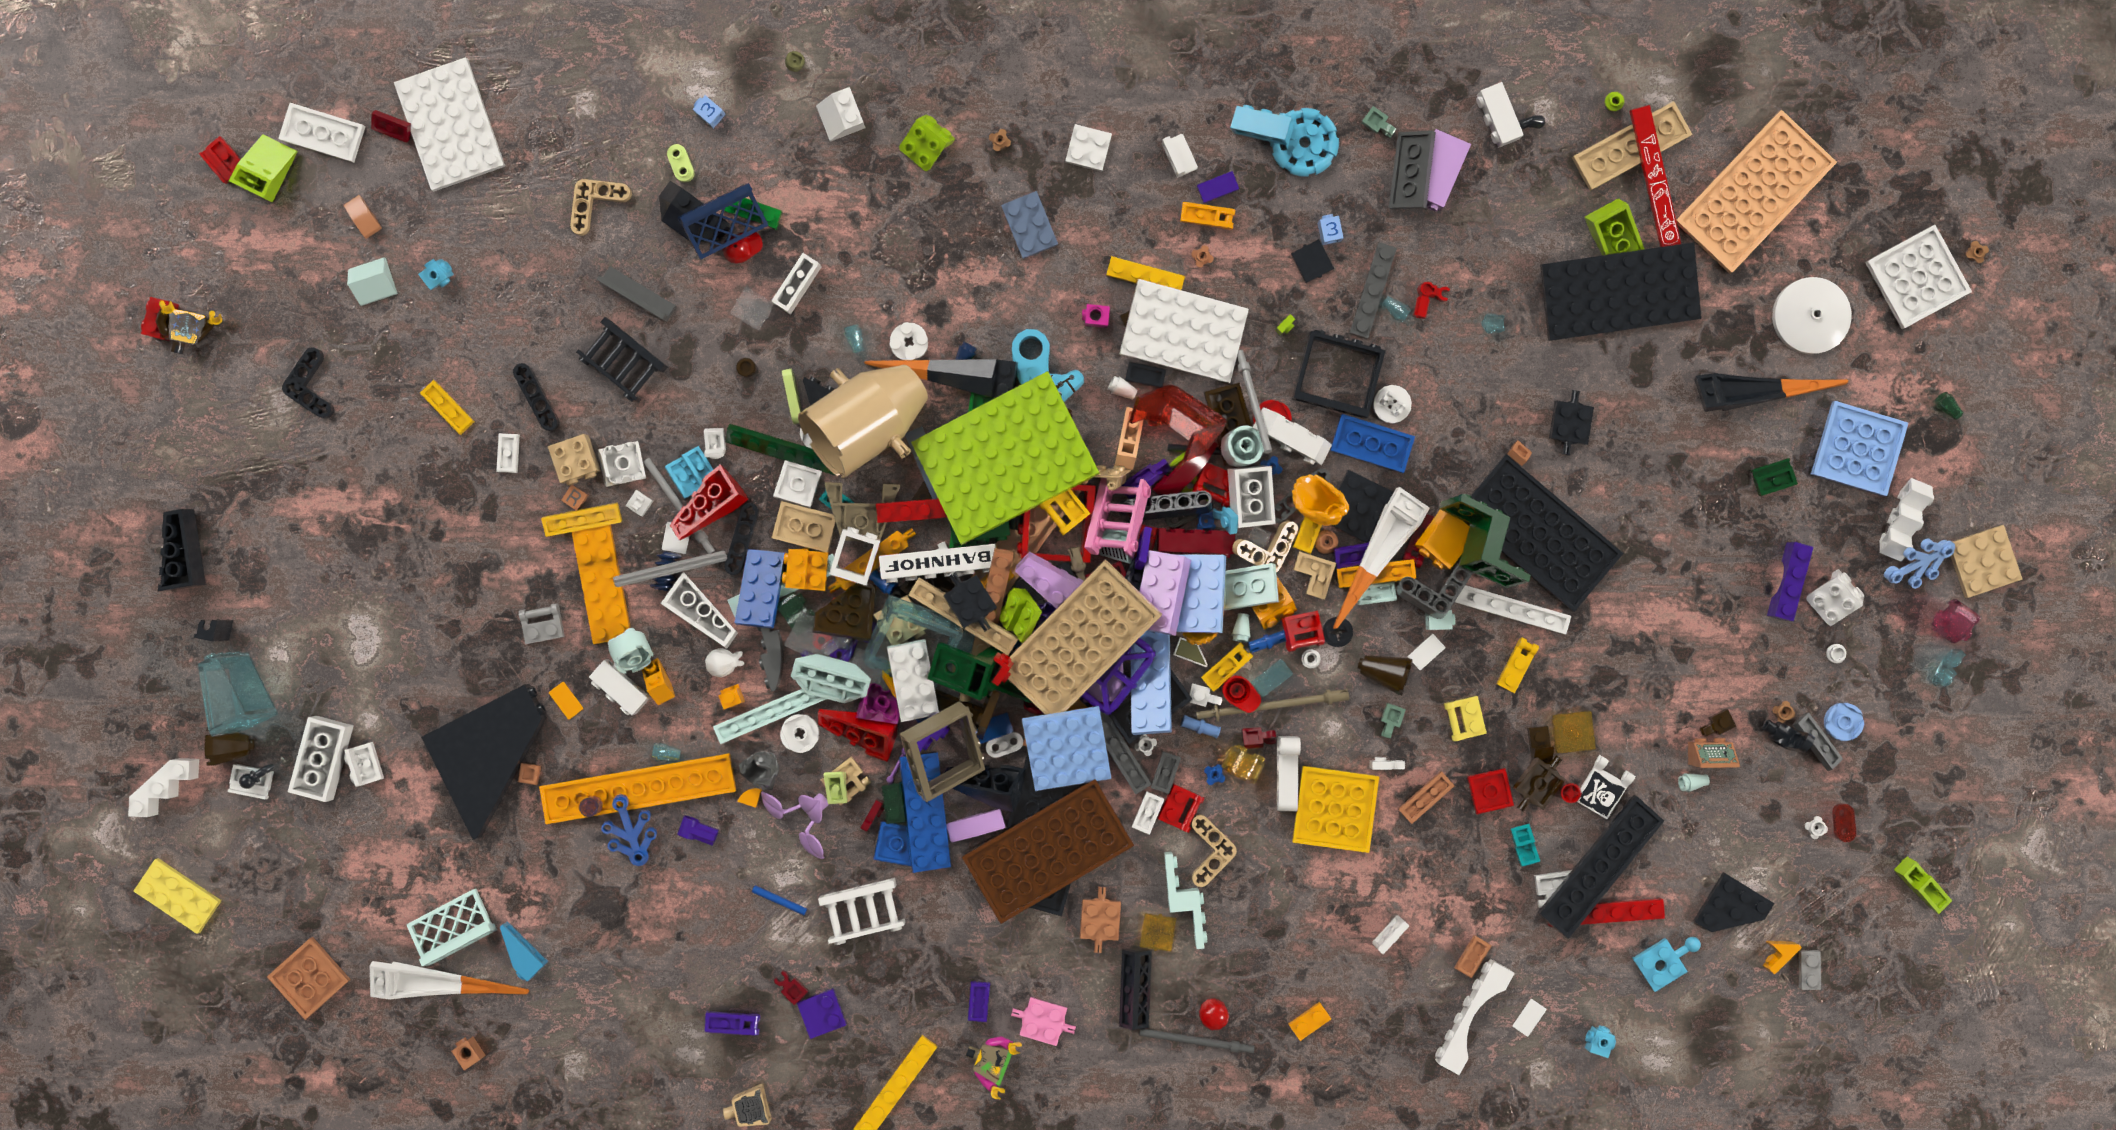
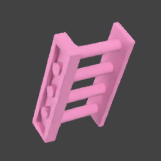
(1104, 506)

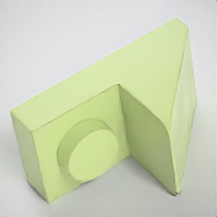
(835, 787)

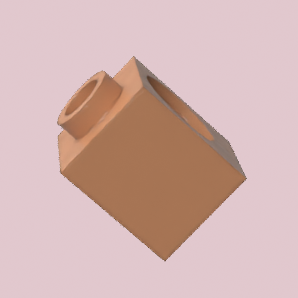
(463, 1059)

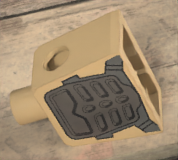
(749, 1107)

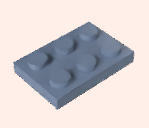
(1029, 225)

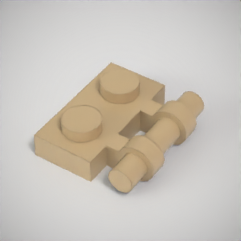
(852, 771)

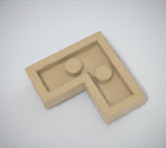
(1320, 571)

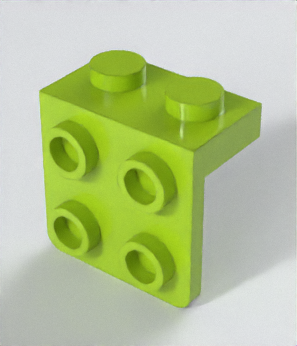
(925, 142)

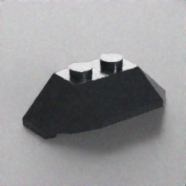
(676, 202)

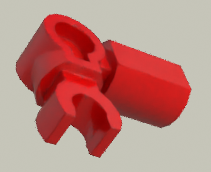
(1425, 291)

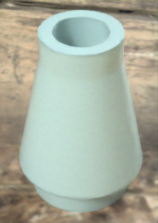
(1241, 629)
(1691, 782)

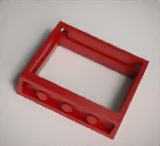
(1023, 529)

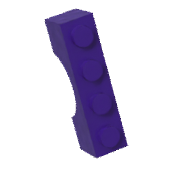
(1796, 563)

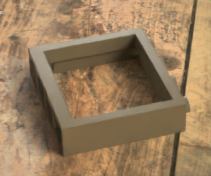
(956, 775)

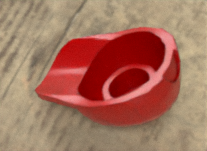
(745, 248)
(1246, 697)

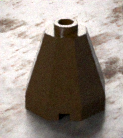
(227, 747)

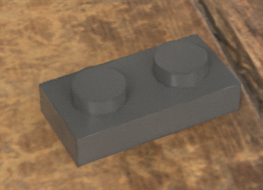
(1165, 772)

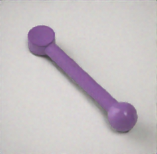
(890, 779)

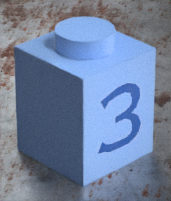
(708, 111)
(1330, 229)

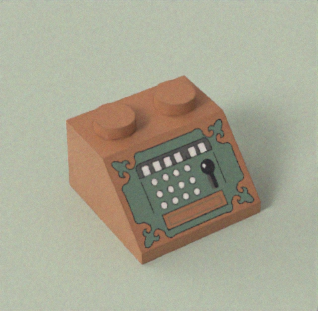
(1712, 753)

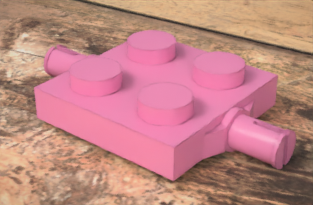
(1043, 1021)

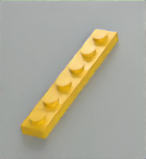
(897, 1085)

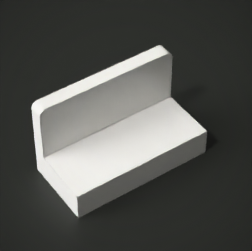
(1179, 155)

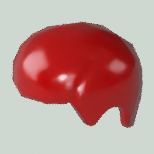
(1213, 1014)

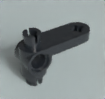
(1788, 737)

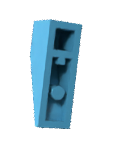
(523, 955)

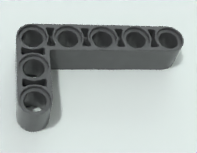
(1434, 598)

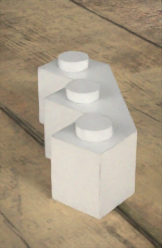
(1295, 437)
(1906, 518)
(162, 784)

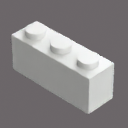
(1499, 115)
(796, 283)
(619, 687)

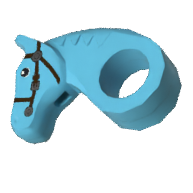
(1028, 369)

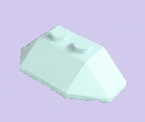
(830, 678)

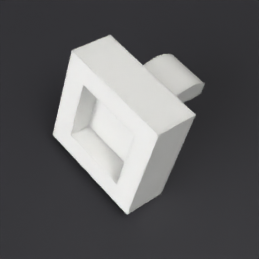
(639, 503)

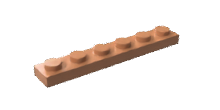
(996, 588)

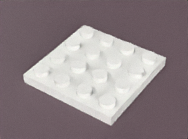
(1918, 276)

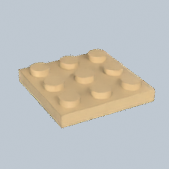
(1985, 561)

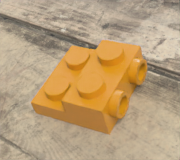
(805, 570)

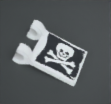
(1602, 790)

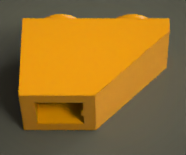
(657, 682)

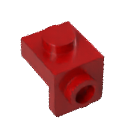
(1003, 674)

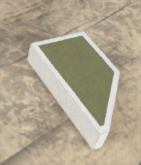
(1189, 652)

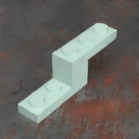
(1185, 900)

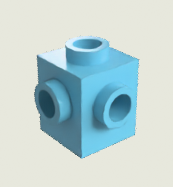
(436, 273)
(1600, 1041)

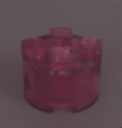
(1955, 621)

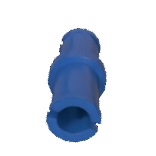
(1267, 641)

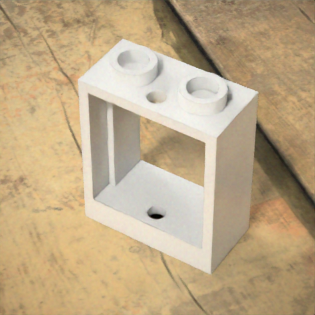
(850, 575)

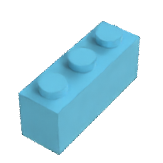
(1262, 124)

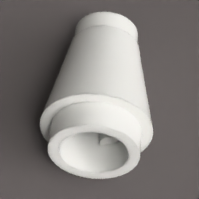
(1122, 388)

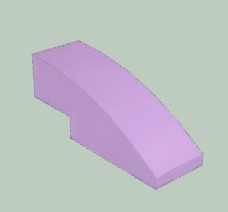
(976, 825)

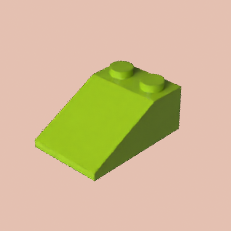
(1614, 228)

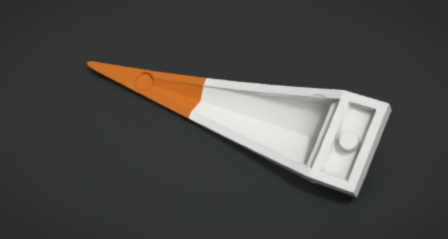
(1395, 526)
(406, 980)

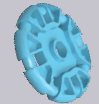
(1317, 144)

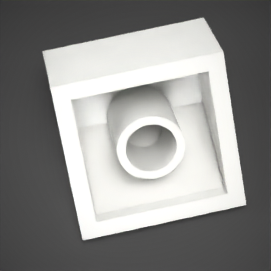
(840, 114)

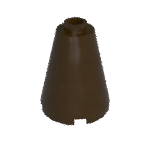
(1386, 671)

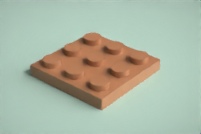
(308, 978)

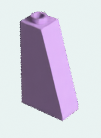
(1446, 163)

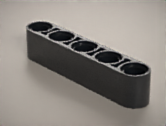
(1174, 509)

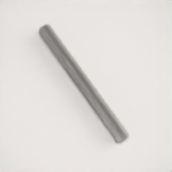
(670, 568)

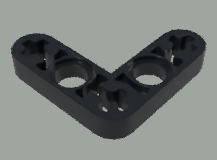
(301, 383)

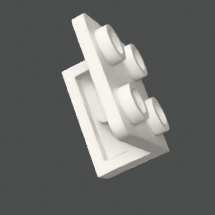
(1836, 598)

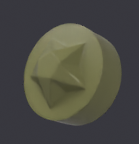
(794, 61)

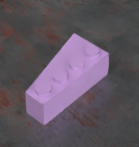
(1047, 579)

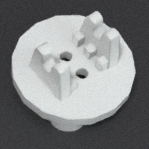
(1385, 398)

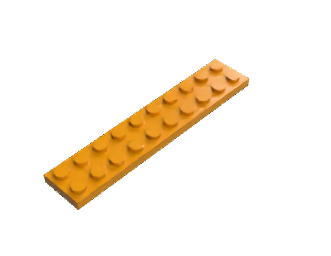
(642, 786)

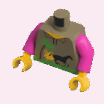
(992, 1062)

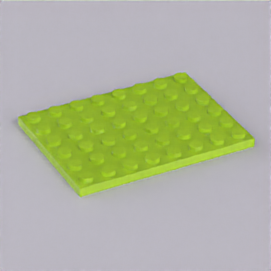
(1005, 457)

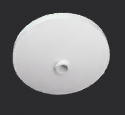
(1795, 317)

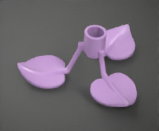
(812, 807)

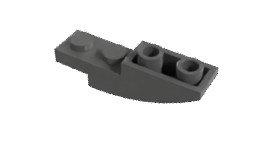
(773, 660)

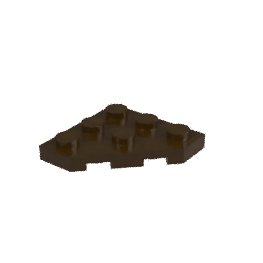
(848, 614)

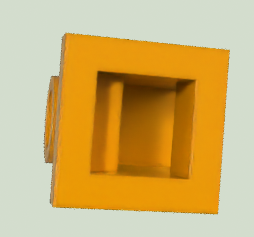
(731, 696)

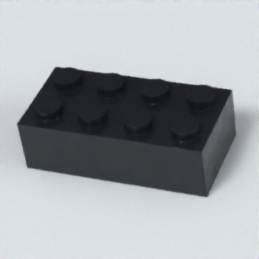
(1122, 714)

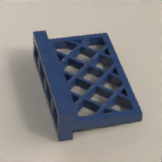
(716, 205)

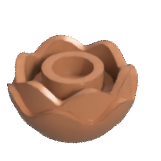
(1332, 542)

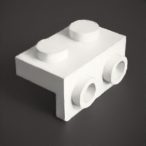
(363, 764)

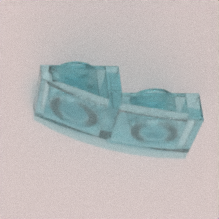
(1945, 671)

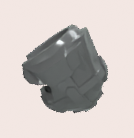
(760, 770)

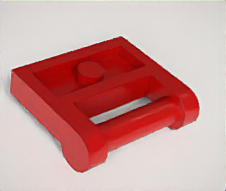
(1215, 477)
(1302, 624)
(1174, 807)

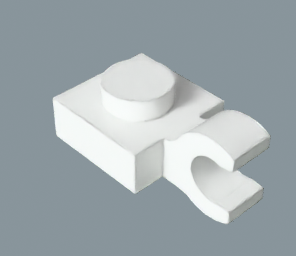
(1201, 695)

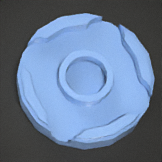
(1843, 721)

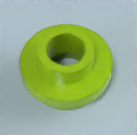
(1610, 105)

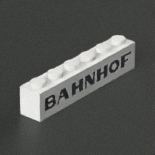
(936, 562)

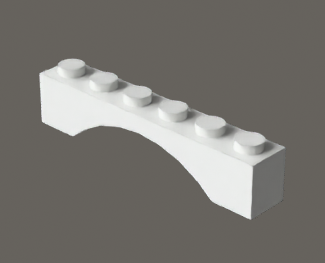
(1492, 981)

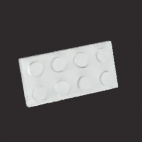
(321, 132)
(910, 672)

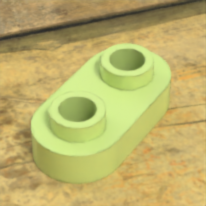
(680, 162)

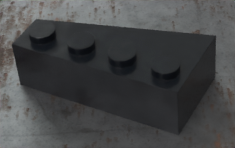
(180, 552)

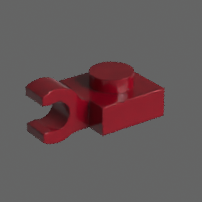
(1255, 737)

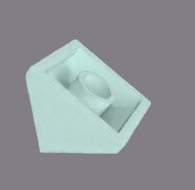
(371, 281)

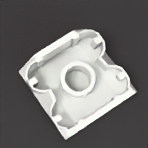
(621, 463)

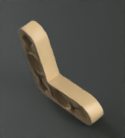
(593, 193)
(1267, 556)
(1216, 854)

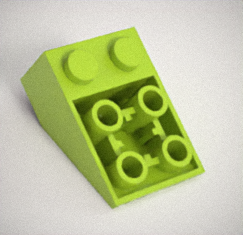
(264, 167)

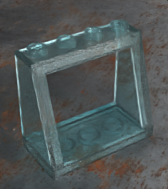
(914, 614)
(235, 703)

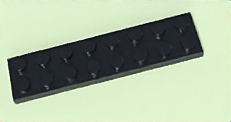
(1600, 866)

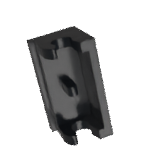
(218, 631)

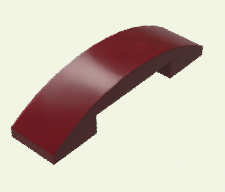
(1183, 474)

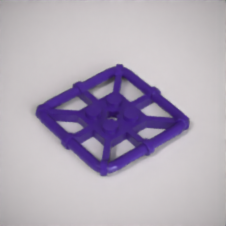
(1131, 683)

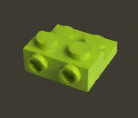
(1020, 613)

